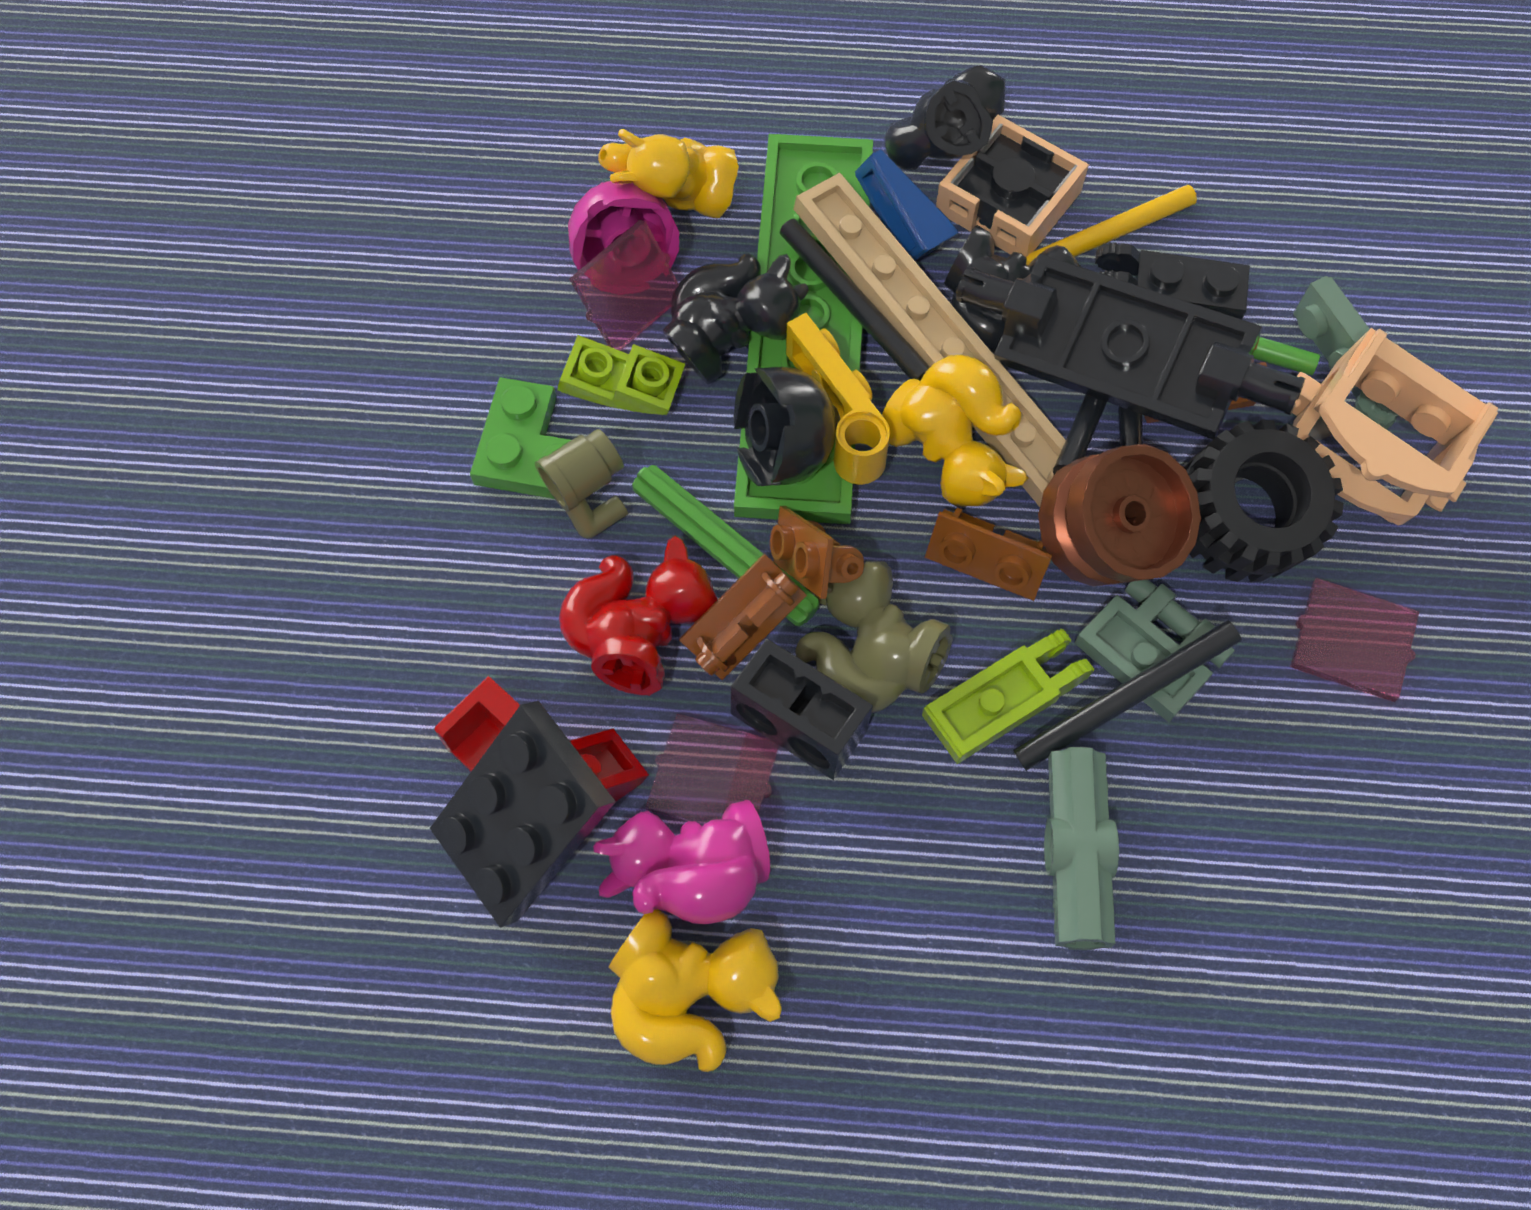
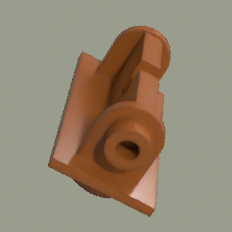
(975, 550)
(811, 554)
(742, 617)

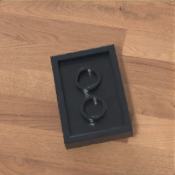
(521, 813)

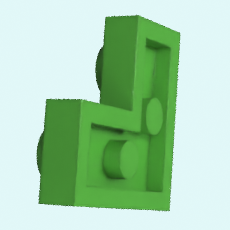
(516, 438)

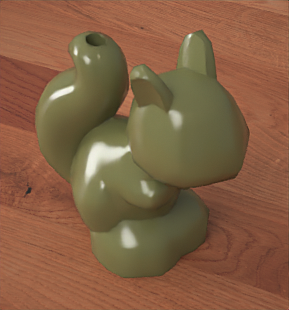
(887, 650)

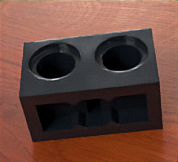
(800, 708)

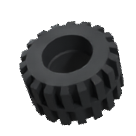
(1293, 479)

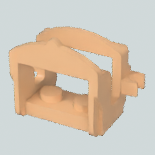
(1416, 394)

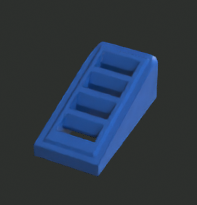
(903, 207)

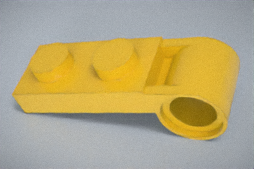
(860, 421)

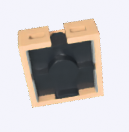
(1012, 187)

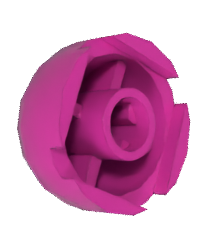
(609, 212)

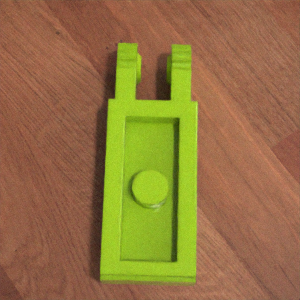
(1002, 697)

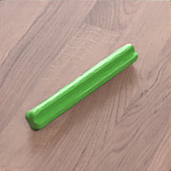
(709, 531)

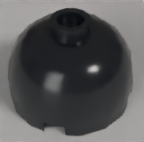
(785, 423)

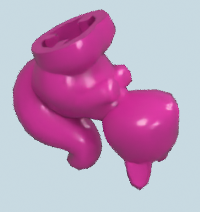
(696, 875)

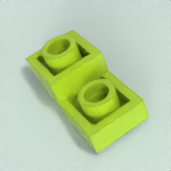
(620, 380)

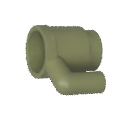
(577, 473)

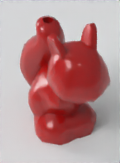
(625, 633)

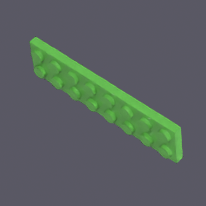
(792, 168)

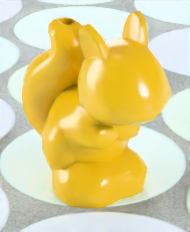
(674, 169)
(941, 417)
(668, 976)

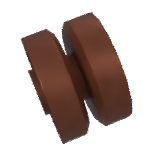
(1120, 516)

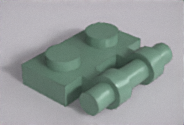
(1128, 642)

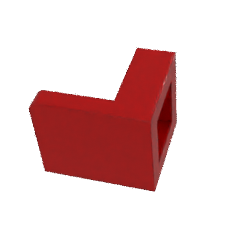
(476, 722)

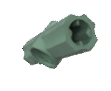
(1081, 849)

